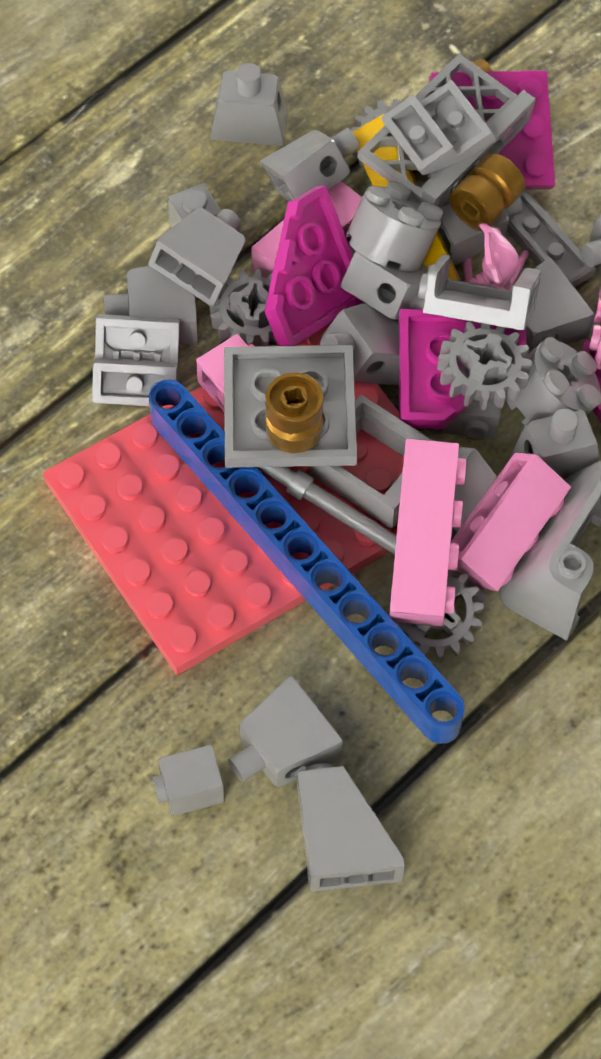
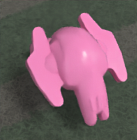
(499, 260)

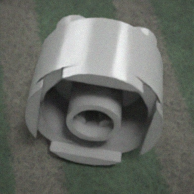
(394, 227)
(558, 381)

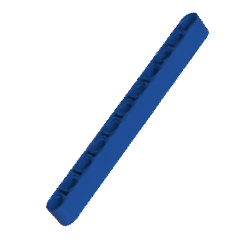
(308, 573)

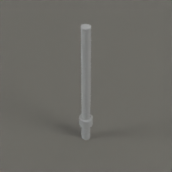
(301, 486)

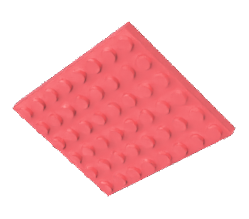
(181, 553)

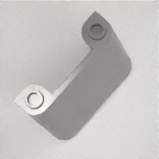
(555, 572)

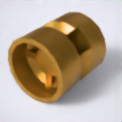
(487, 191)
(294, 412)

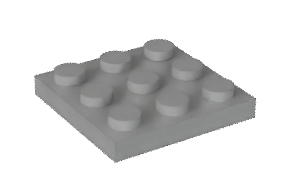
(245, 384)

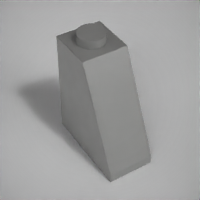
(342, 833)

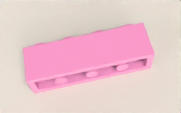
(424, 532)

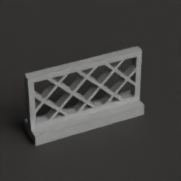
(503, 122)

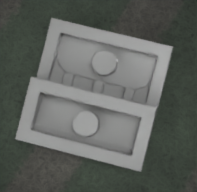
(438, 129)
(133, 357)

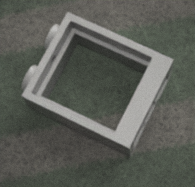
(390, 432)

